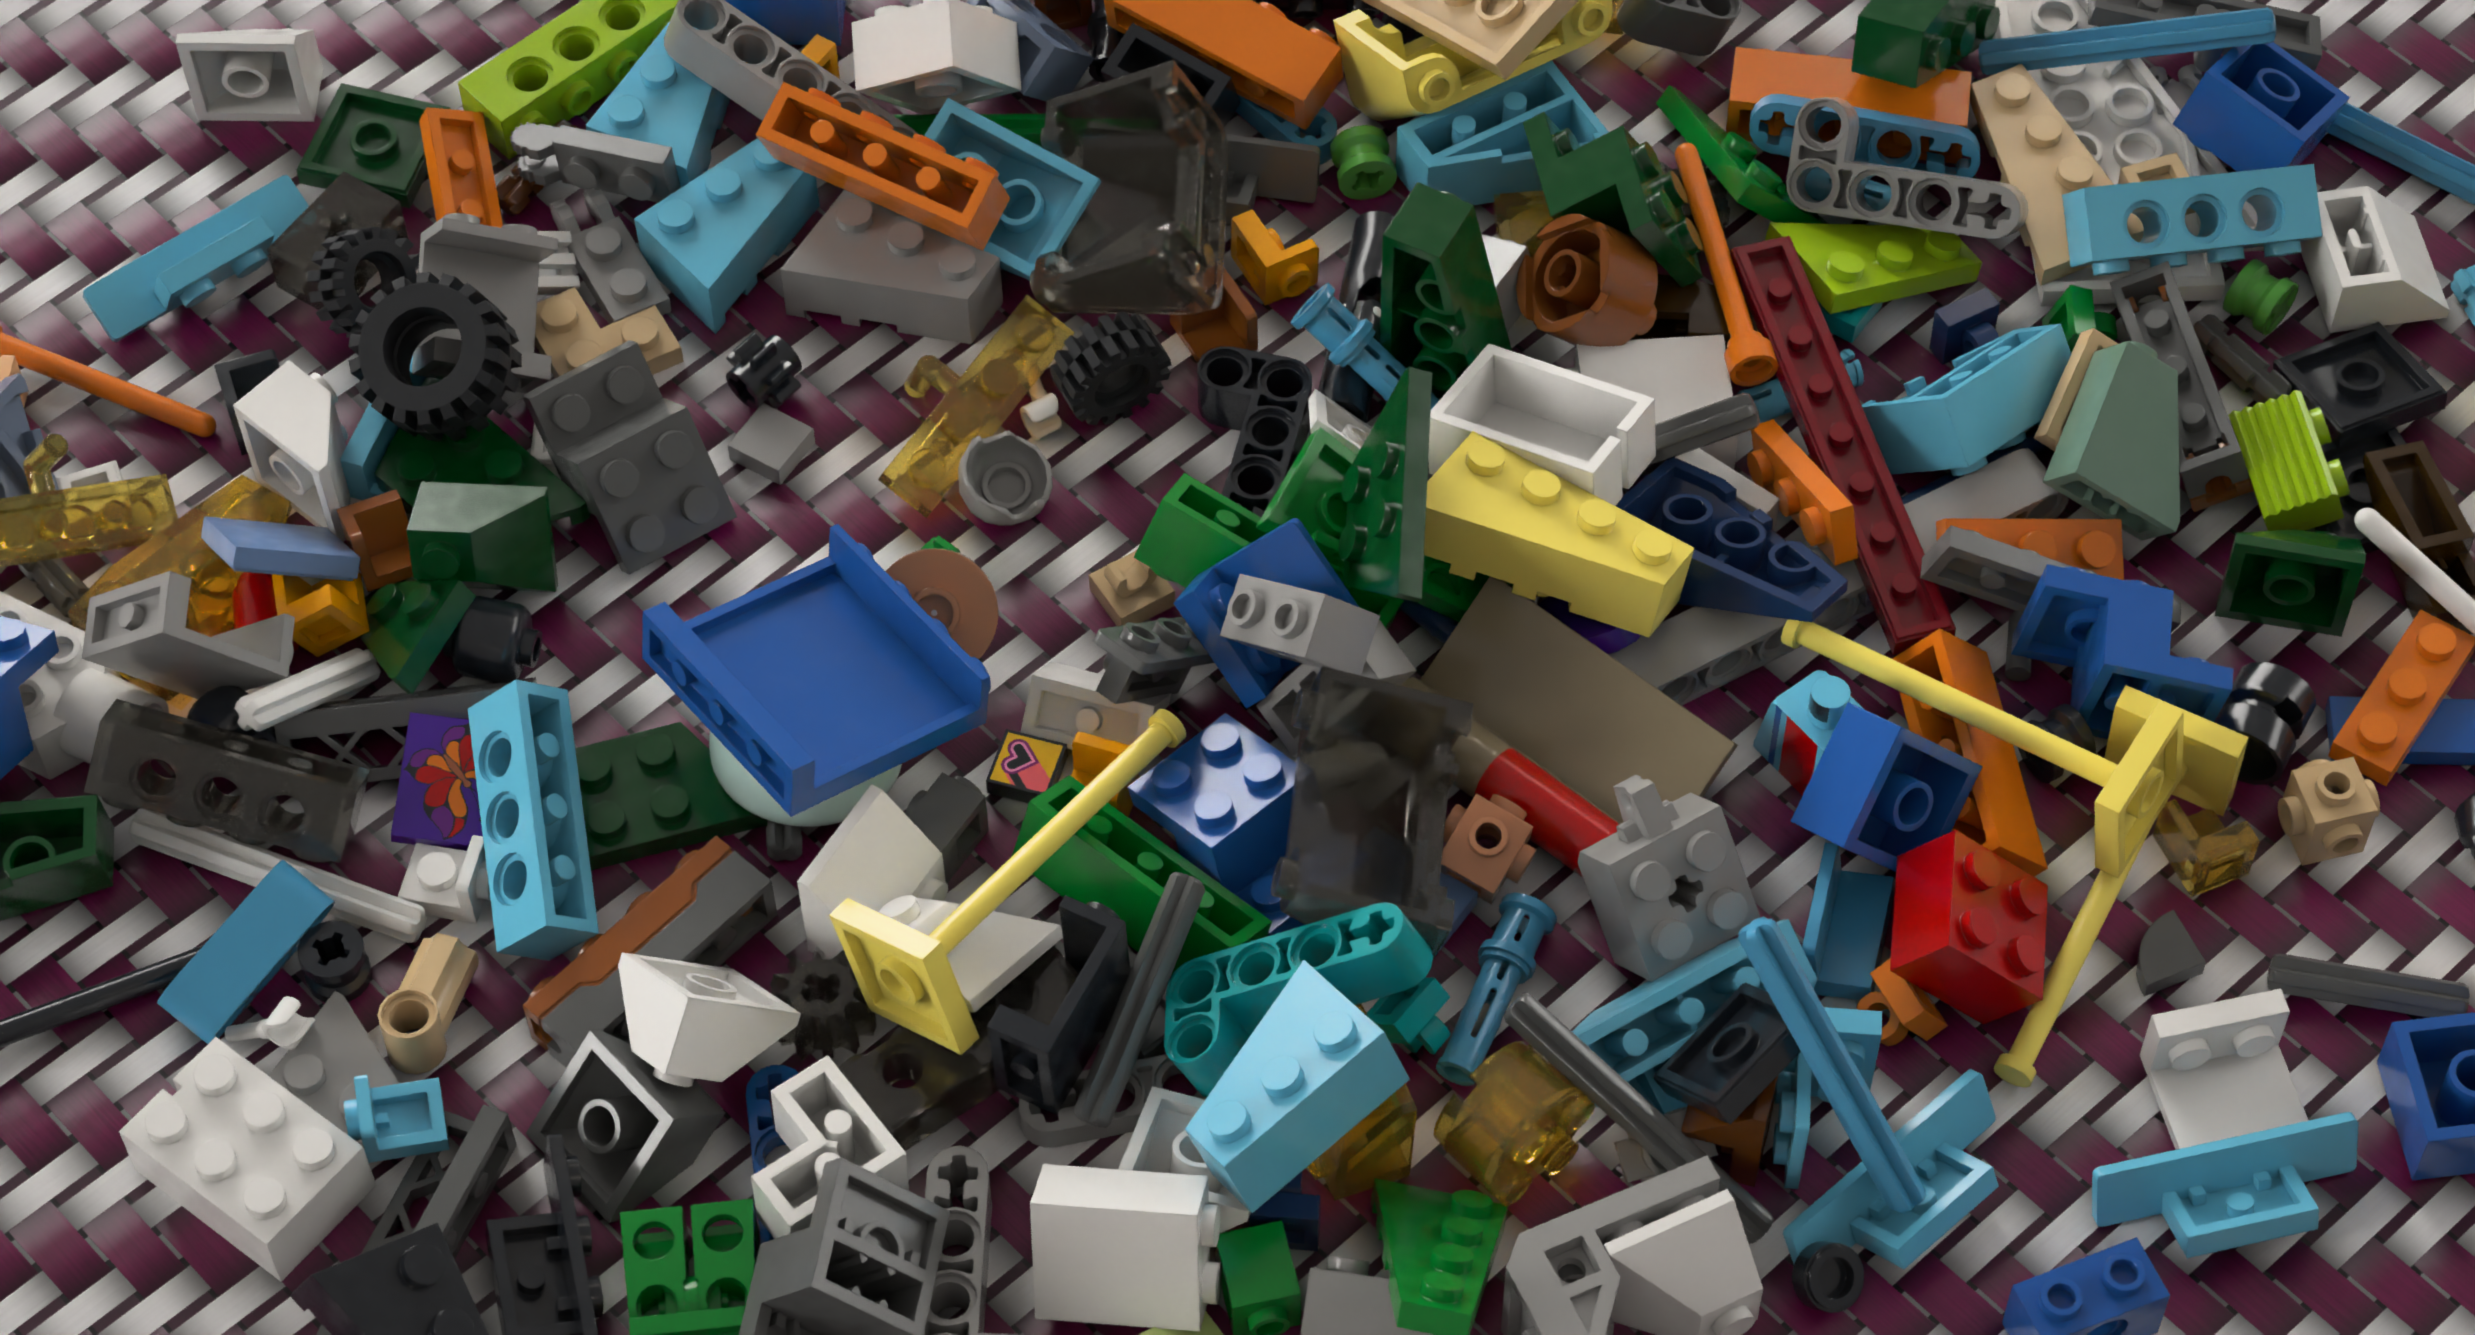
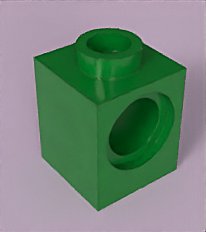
(1259, 1280)

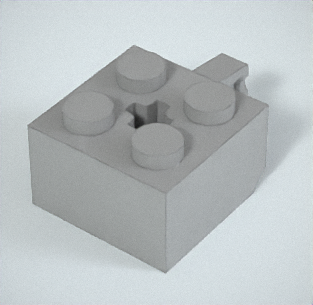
(1666, 880)

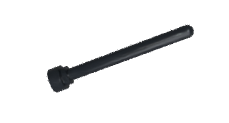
(92, 999)

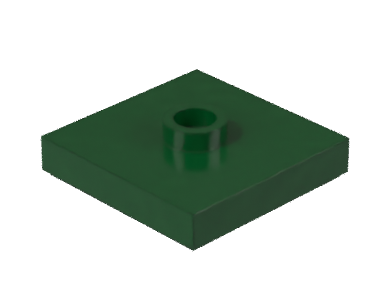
(372, 139)

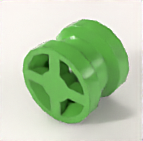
(1363, 162)
(2260, 296)

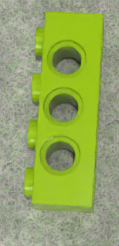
(563, 65)

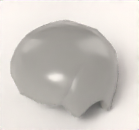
(1004, 479)

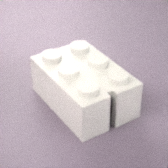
(1551, 416)
(248, 1158)

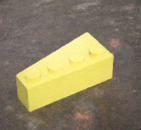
(1550, 538)

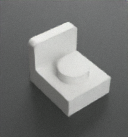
(448, 880)

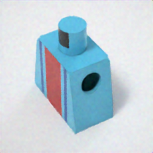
(1802, 725)

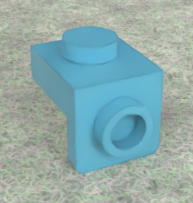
(397, 1118)

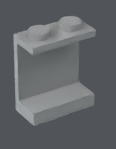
(503, 269)
(145, 636)

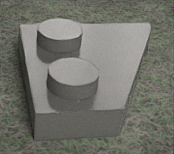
(328, 1059)

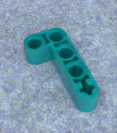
(1225, 994)

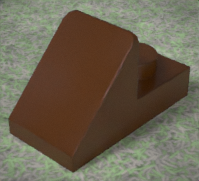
(1742, 1138)

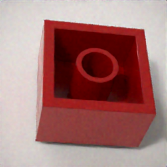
(1969, 927)

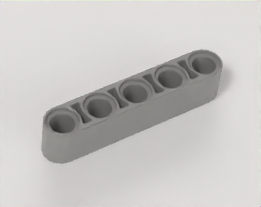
(730, 38)

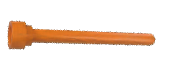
(1748, 353)
(108, 387)

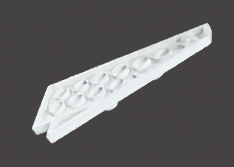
(2118, 123)

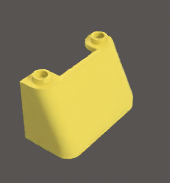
(1425, 77)

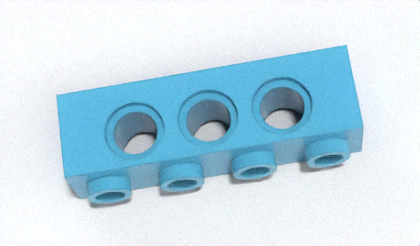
(2281, 197)
(532, 820)

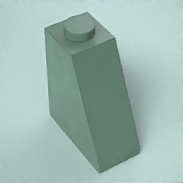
(2123, 442)

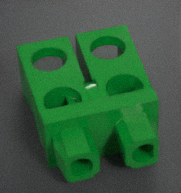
(657, 1271)

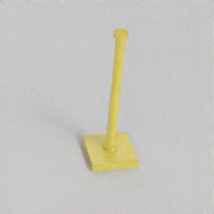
(2208, 780)
(2132, 789)
(908, 972)

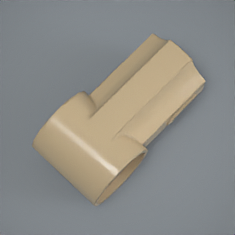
(427, 1003)

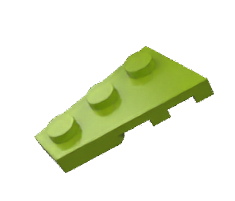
(1876, 263)

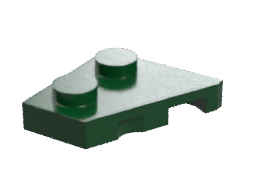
(412, 624)

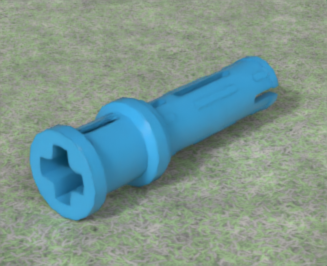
(1350, 341)
(1503, 967)

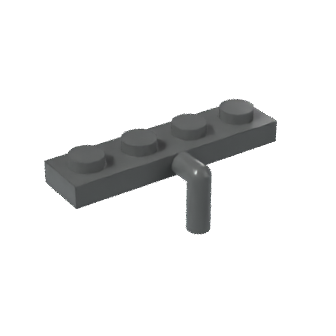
(2295, 31)
(1996, 574)

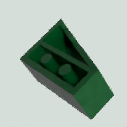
(1919, 38)

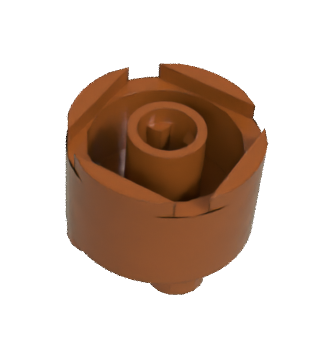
(1588, 283)

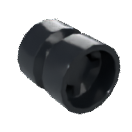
(2270, 709)

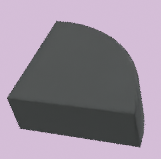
(2167, 955)

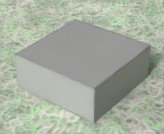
(771, 443)

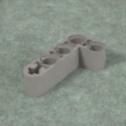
(1906, 184)
(962, 1278)

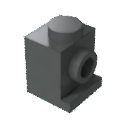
(952, 818)

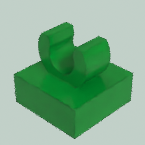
(2076, 314)

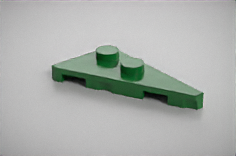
(1733, 162)

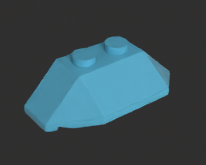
(1656, 1018)

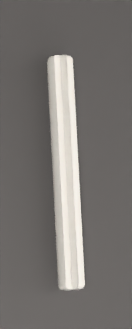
(252, 863)

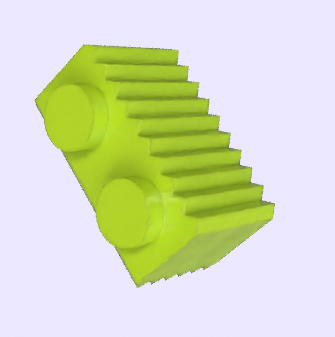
(2287, 463)

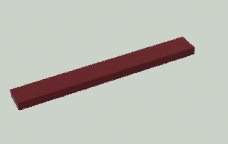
(1841, 440)

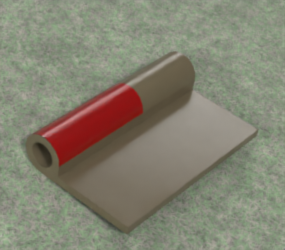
(1562, 723)

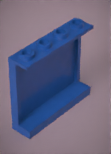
(820, 676)

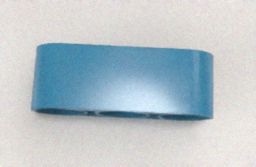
(245, 952)

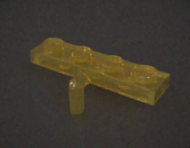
(972, 403)
(81, 518)

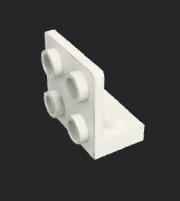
(2221, 1069)

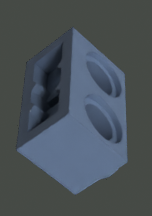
(1047, 56)

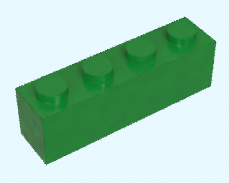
(1202, 527)
(1127, 870)

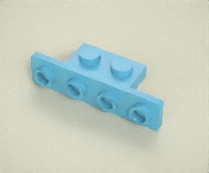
(195, 260)
(1951, 1179)
(2231, 1187)

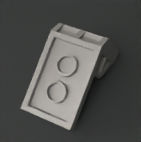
(1562, 1273)

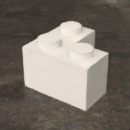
(820, 1121)

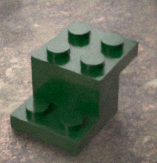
(1619, 186)

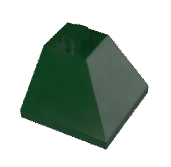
(483, 536)
(2292, 579)

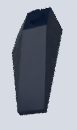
(1737, 554)

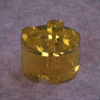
(1514, 1121)

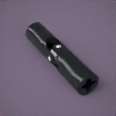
(1362, 297)

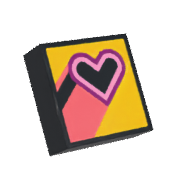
(1025, 766)

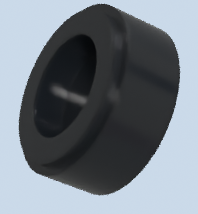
(1828, 1276)

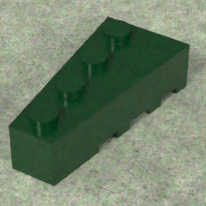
(1438, 288)
(53, 852)

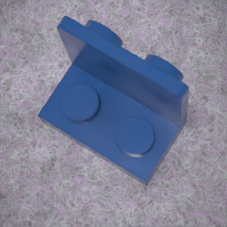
(1281, 556)

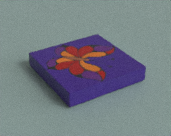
(437, 785)

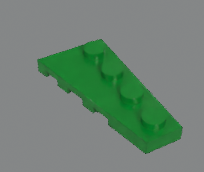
(1436, 1253)

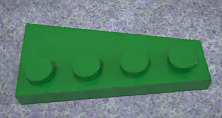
(1315, 498)

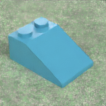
(1042, 187)

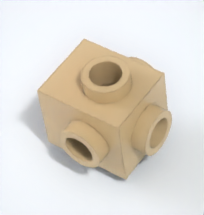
(2328, 809)

